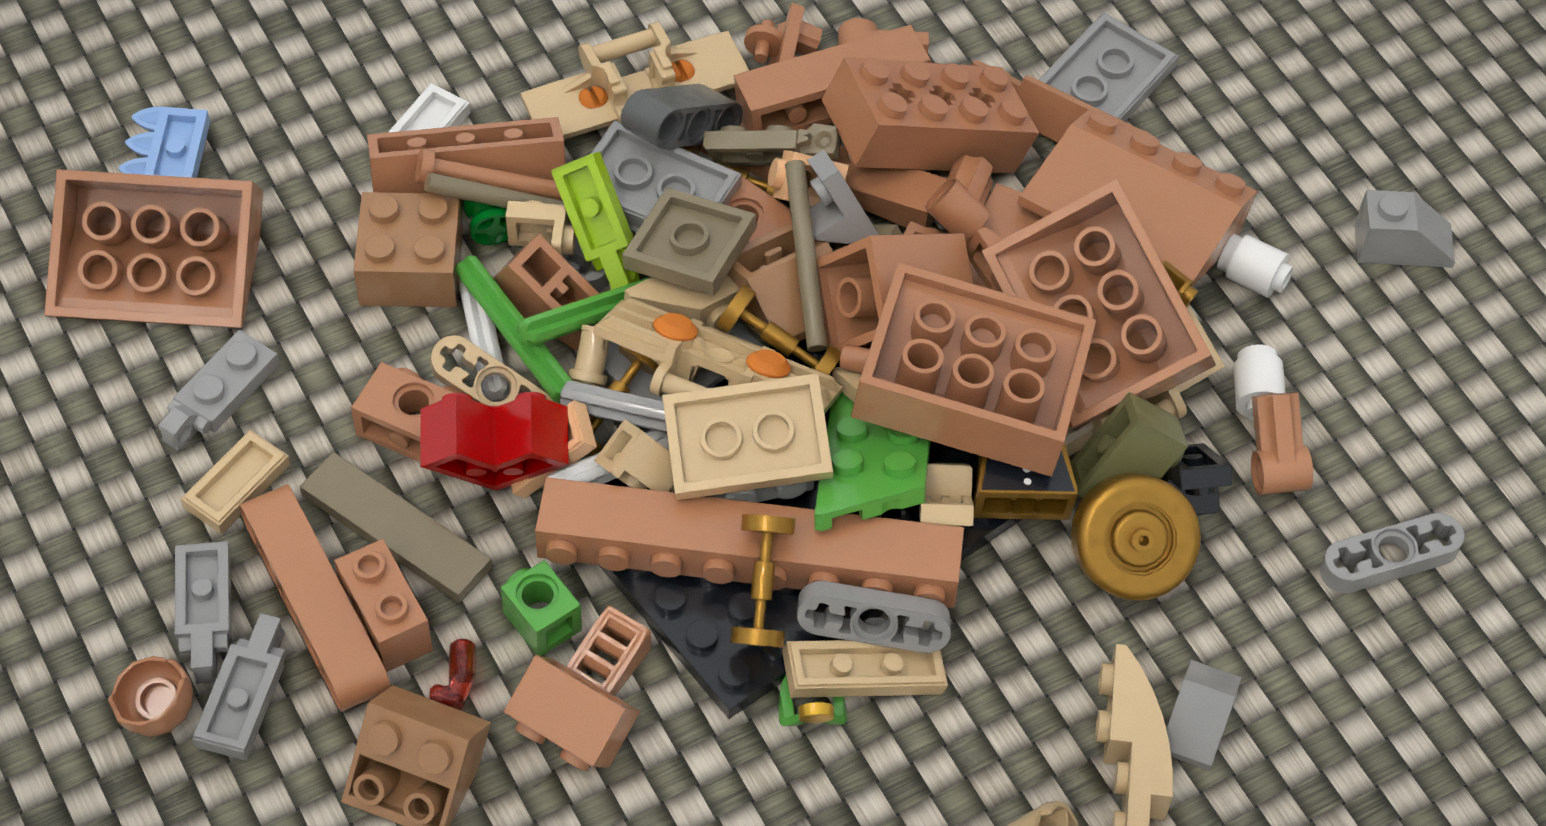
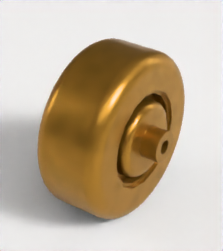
(1135, 536)

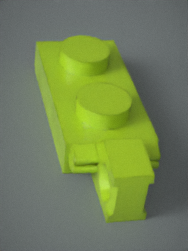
(596, 216)

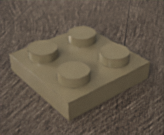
(689, 241)

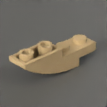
(1134, 741)

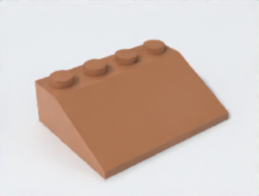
(1177, 199)
(152, 248)
(1104, 267)
(974, 369)

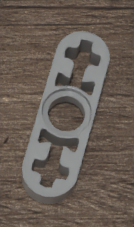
(1377, 569)
(887, 634)

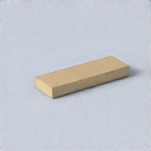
(860, 669)

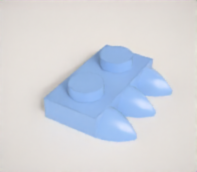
(171, 145)

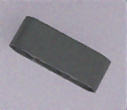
(678, 114)

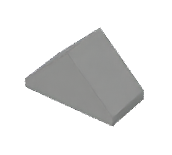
(1201, 714)

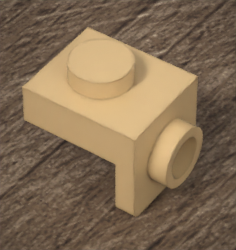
(532, 218)
(948, 495)

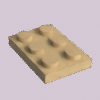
(747, 436)

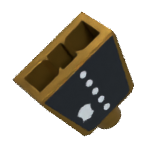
(1019, 493)

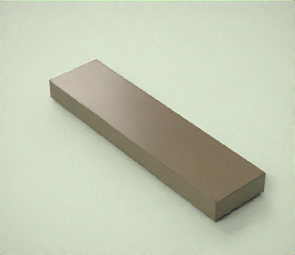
(408, 532)

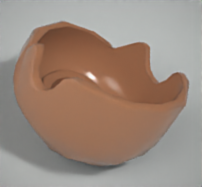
(152, 696)

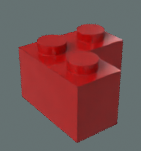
(494, 442)

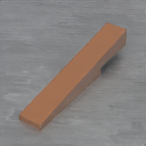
(886, 192)

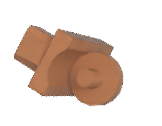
(783, 41)

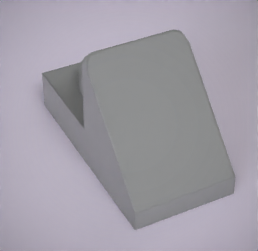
(839, 214)

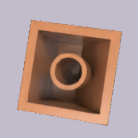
(859, 276)

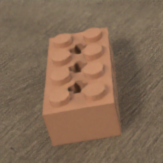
(928, 114)

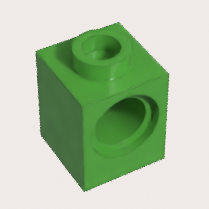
(545, 626)

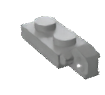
(218, 389)
(203, 605)
(242, 691)

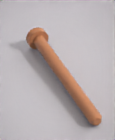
(428, 163)

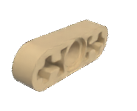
(471, 356)

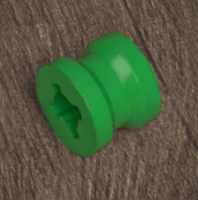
(486, 223)

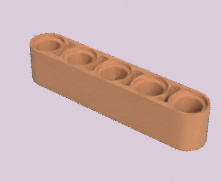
(314, 598)

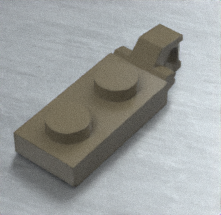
(742, 147)

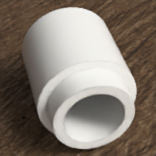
(1255, 265)
(1255, 374)

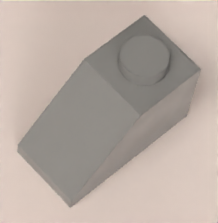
(1402, 231)

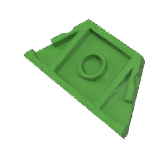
(871, 468)

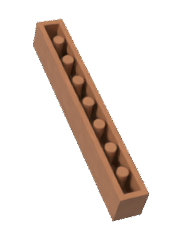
(705, 540)

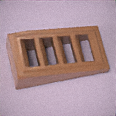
(618, 637)

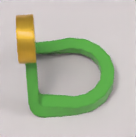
(811, 712)

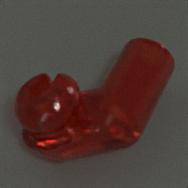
(461, 675)

